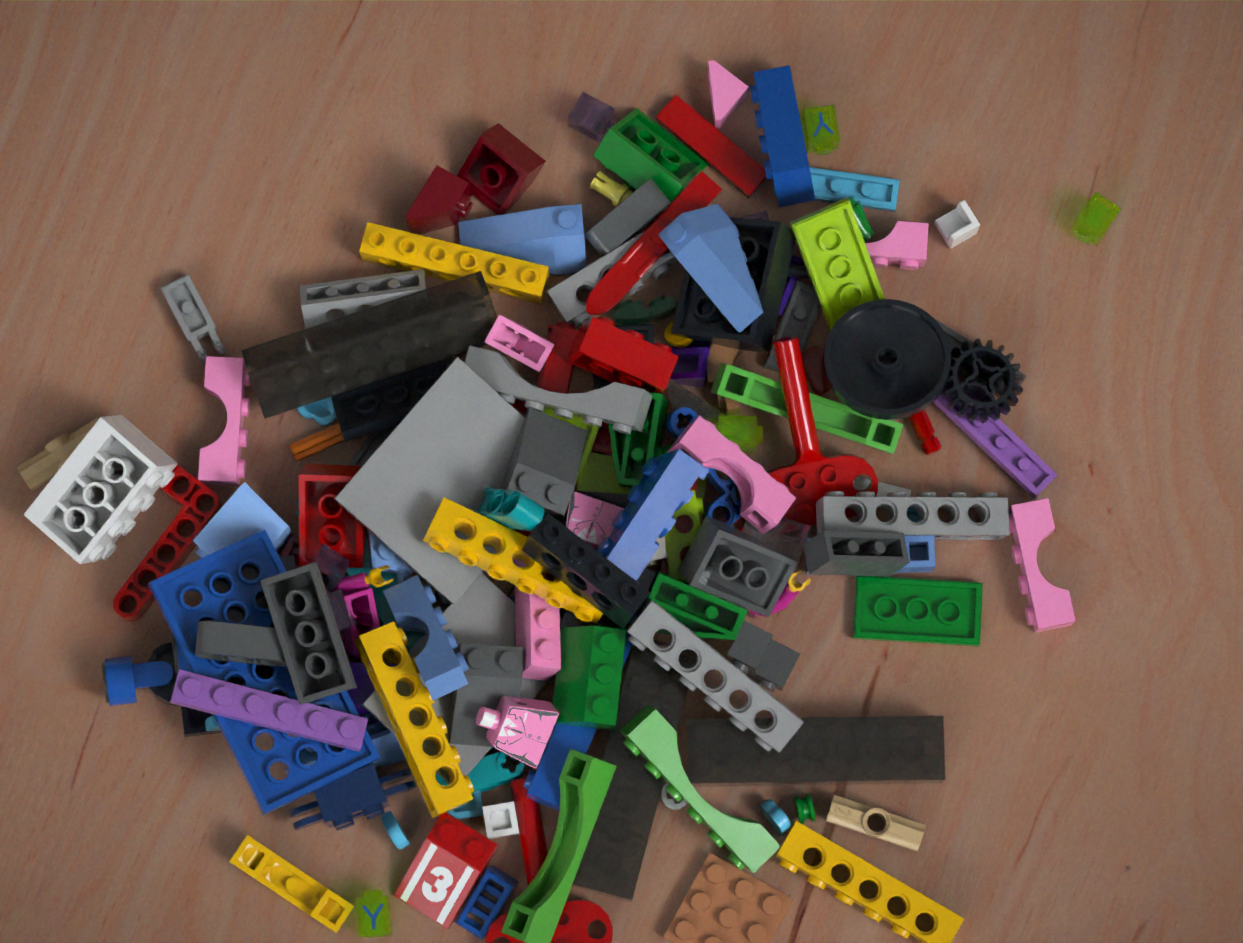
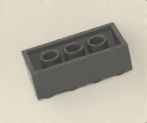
(308, 633)

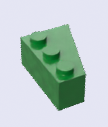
(635, 449)
(696, 609)

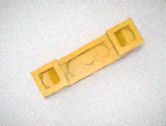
(291, 884)

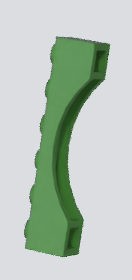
(828, 414)
(657, 743)
(582, 793)

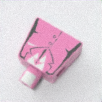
(590, 518)
(519, 727)

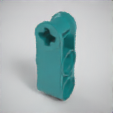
(511, 509)
(489, 772)

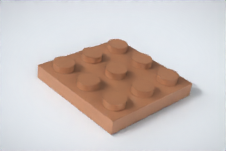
(727, 907)

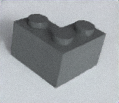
(762, 657)

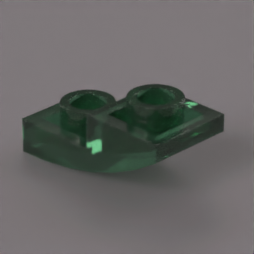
(635, 313)

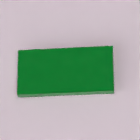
(917, 610)

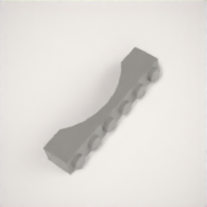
(614, 404)

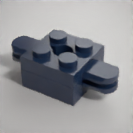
(352, 797)

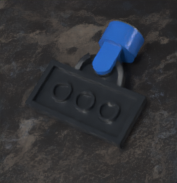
(159, 675)

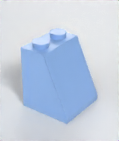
(240, 518)

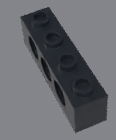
(585, 570)

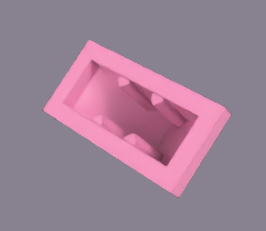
(725, 92)
(519, 342)

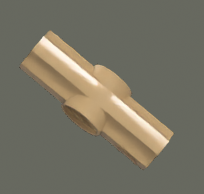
(46, 464)
(895, 831)

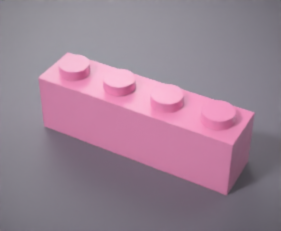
(537, 632)

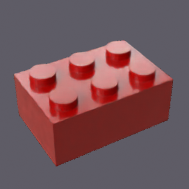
(621, 356)

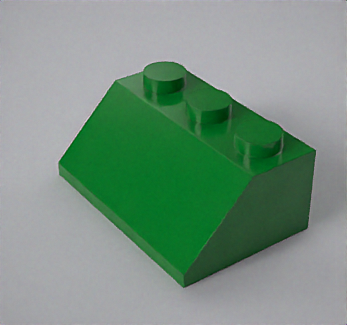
(645, 151)
(589, 676)

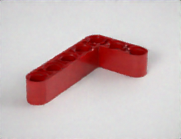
(169, 539)

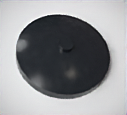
(887, 359)

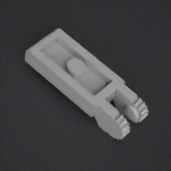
(191, 314)

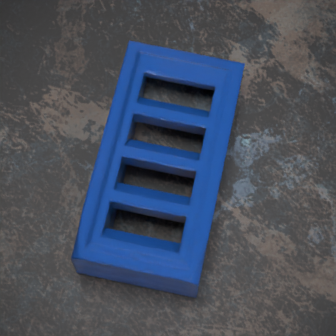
(501, 878)

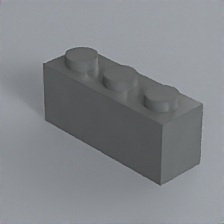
(856, 553)

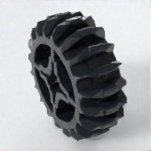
(1002, 368)

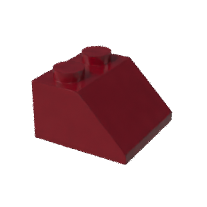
(500, 169)
(439, 203)

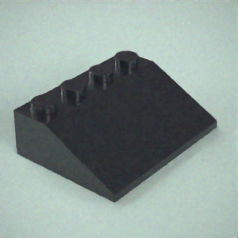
(768, 255)

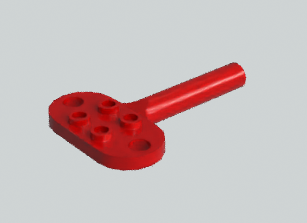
(811, 471)
(575, 914)

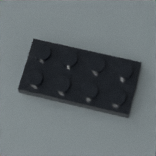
(384, 401)

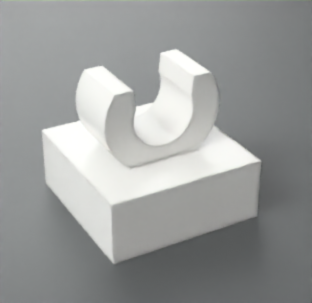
(500, 820)

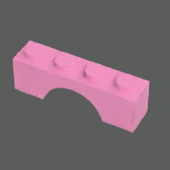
(902, 247)
(221, 461)
(762, 497)
(1048, 605)

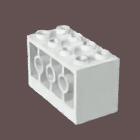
(101, 489)

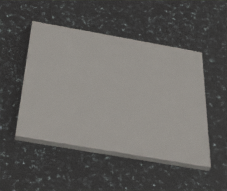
(445, 448)

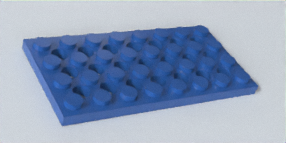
(241, 736)

